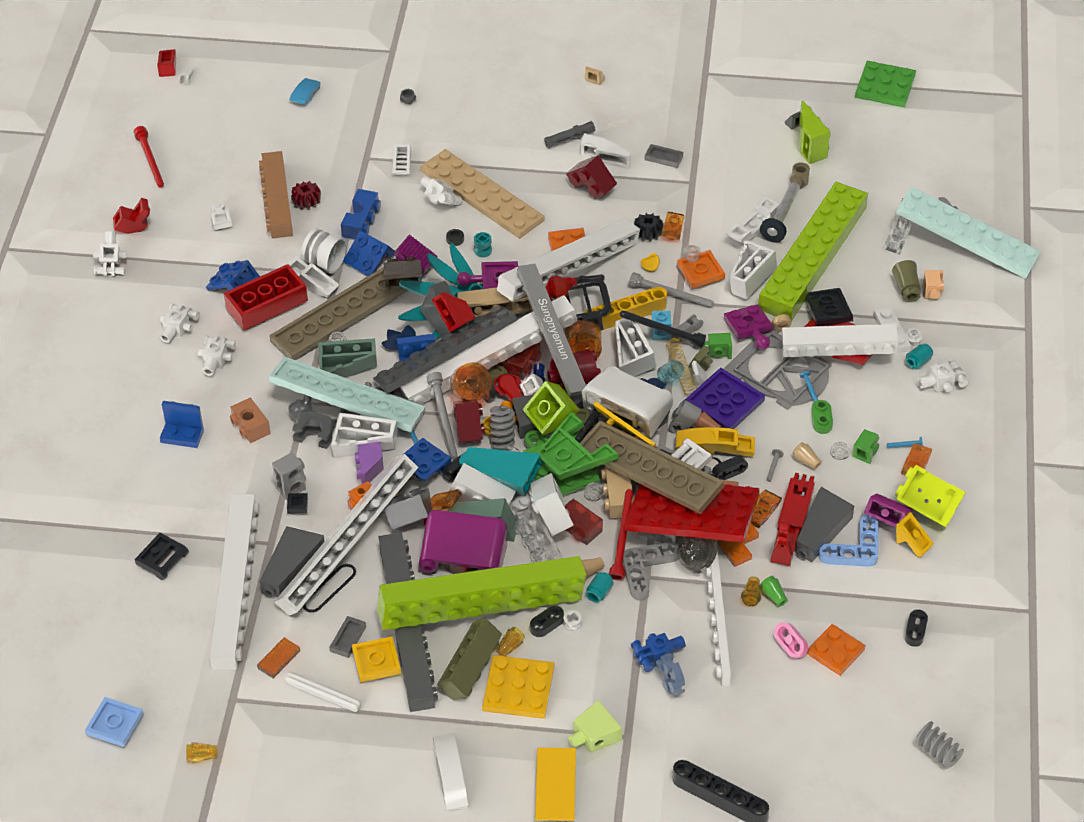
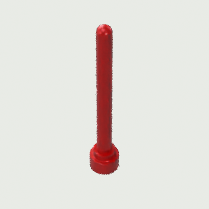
(141, 134)
(617, 570)

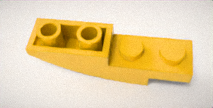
(718, 440)

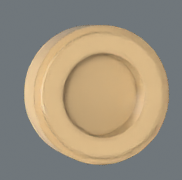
(781, 321)

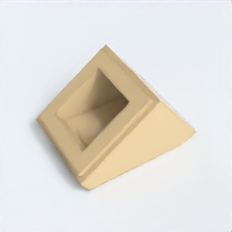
(594, 75)

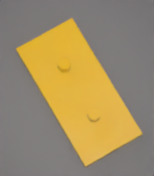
(614, 419)
(555, 784)

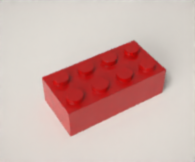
(265, 297)

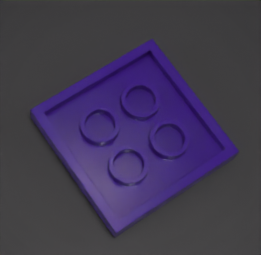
(726, 398)

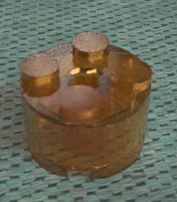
(584, 336)
(478, 374)

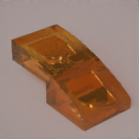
(918, 456)
(765, 507)

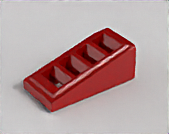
(167, 63)

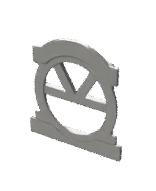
(790, 397)

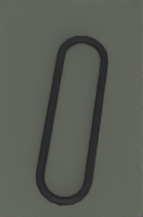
(335, 592)

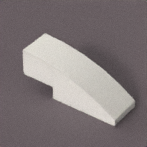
(608, 151)
(314, 279)

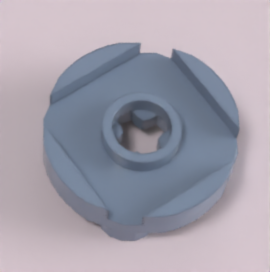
(672, 674)

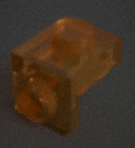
(673, 225)

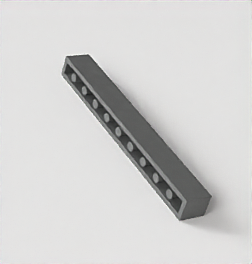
(409, 639)

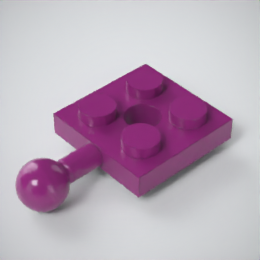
(489, 271)
(758, 324)

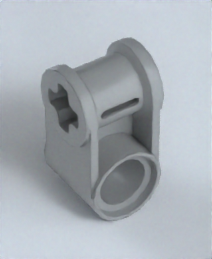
(684, 416)

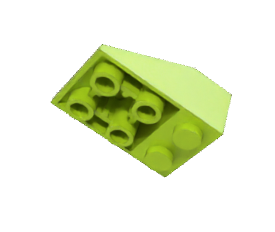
(813, 135)

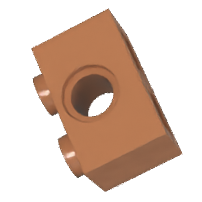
(250, 420)

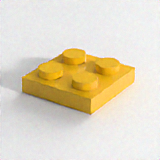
(376, 659)

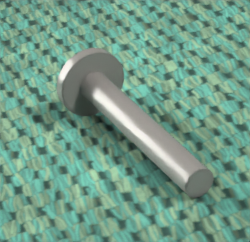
(777, 454)

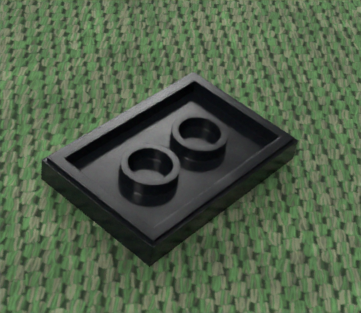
(828, 307)

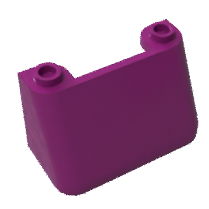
(463, 541)

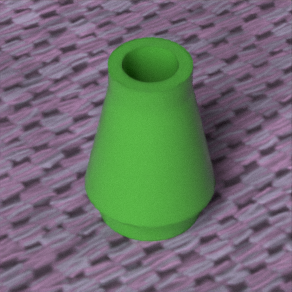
(773, 589)

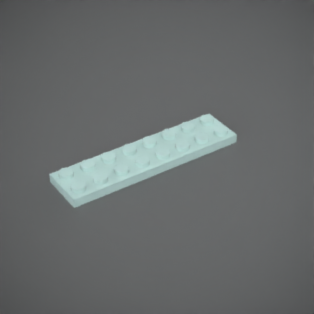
(968, 232)
(346, 393)

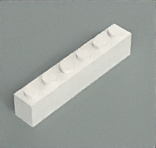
(840, 340)

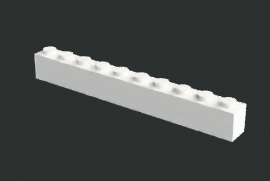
(573, 256)
(490, 350)
(345, 535)
(234, 582)

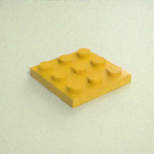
(518, 686)

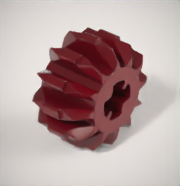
(306, 195)

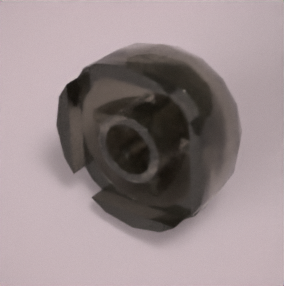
(696, 553)

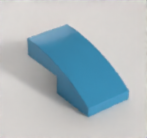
(304, 91)

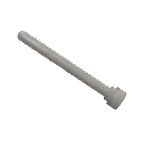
(637, 280)
(435, 380)

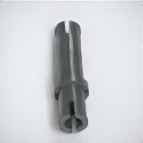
(575, 132)

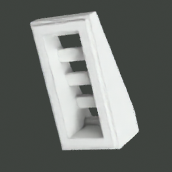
(401, 149)

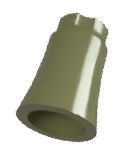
(907, 279)

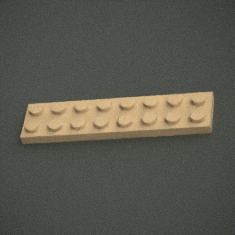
(483, 193)

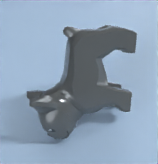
(311, 422)

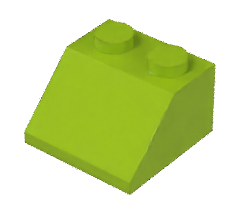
(549, 407)

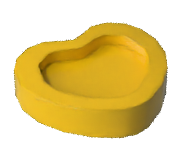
(651, 262)

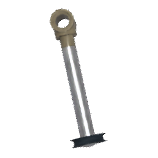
(773, 228)

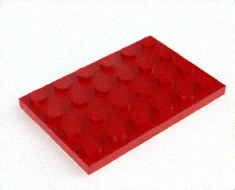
(723, 519)

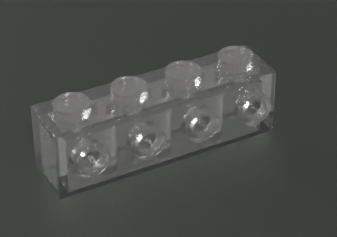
(535, 536)

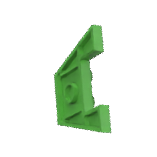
(567, 456)

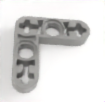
(642, 561)

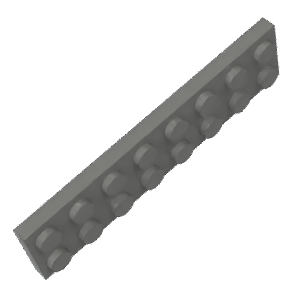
(444, 349)

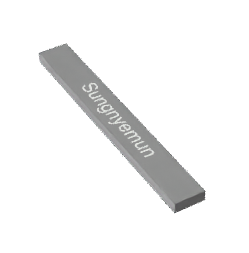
(551, 329)

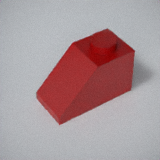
(453, 310)

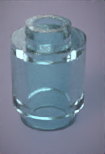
(670, 371)

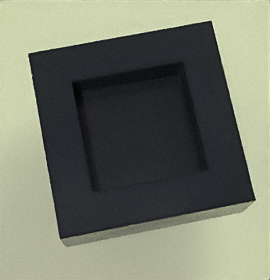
(297, 503)

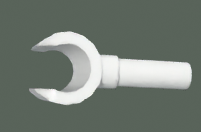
(185, 77)

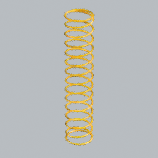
(682, 364)

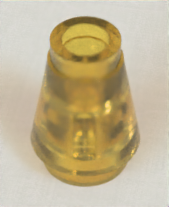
(751, 593)
(511, 640)
(200, 752)

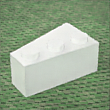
(633, 349)
(478, 486)

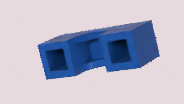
(364, 206)

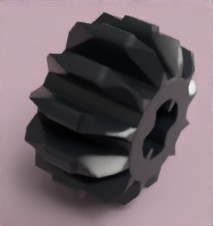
(650, 226)

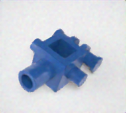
(655, 648)

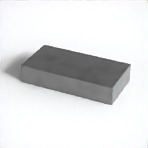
(664, 156)
(347, 636)

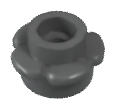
(407, 96)

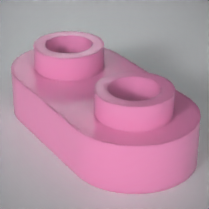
(792, 641)

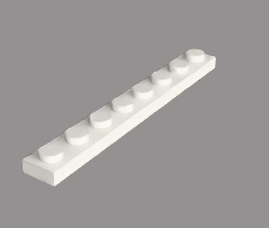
(718, 620)

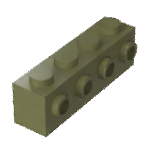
(469, 659)

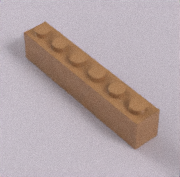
(276, 194)

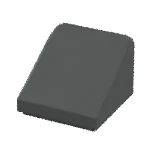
(793, 121)

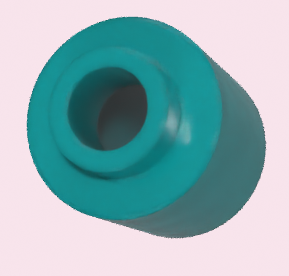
(919, 356)
(599, 587)

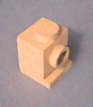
(933, 284)

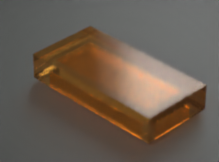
(445, 500)
(278, 658)

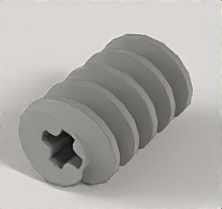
(502, 427)
(938, 746)

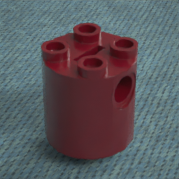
(585, 362)

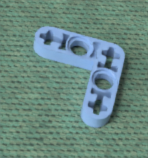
(863, 548)

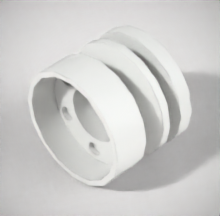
(323, 250)

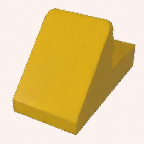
(911, 531)

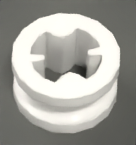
(576, 624)

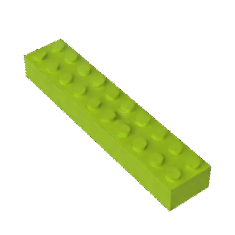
(813, 250)
(480, 592)

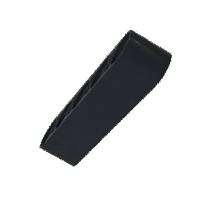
(714, 785)

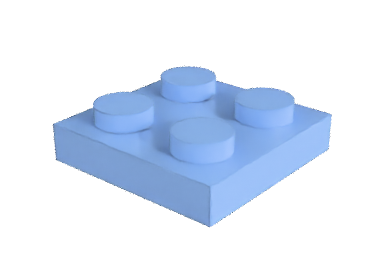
(114, 722)

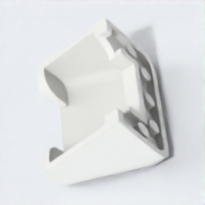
(629, 398)

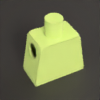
(595, 729)

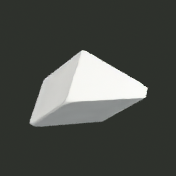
(698, 374)
(531, 385)

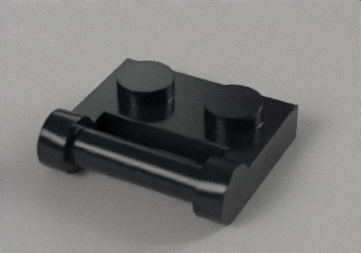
(156, 552)

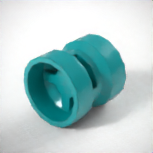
(483, 244)

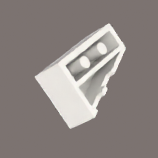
(752, 269)
(362, 430)
(549, 502)

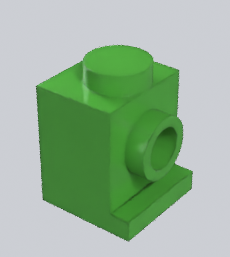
(719, 345)
(866, 446)

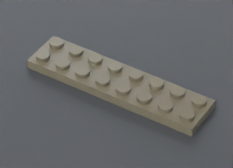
(335, 315)
(655, 468)

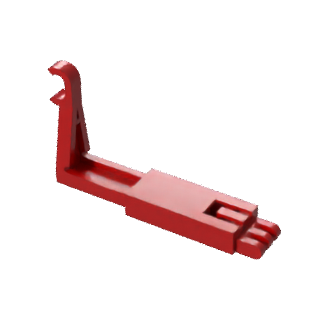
(792, 518)

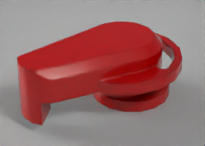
(558, 286)
(508, 386)

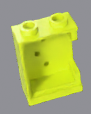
(932, 490)

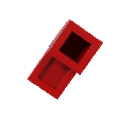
(132, 220)

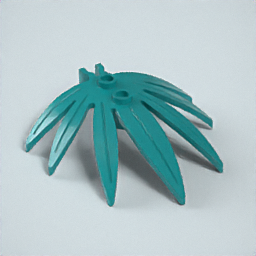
(448, 274)

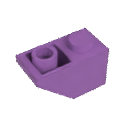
(370, 461)

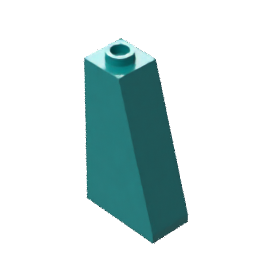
(507, 467)

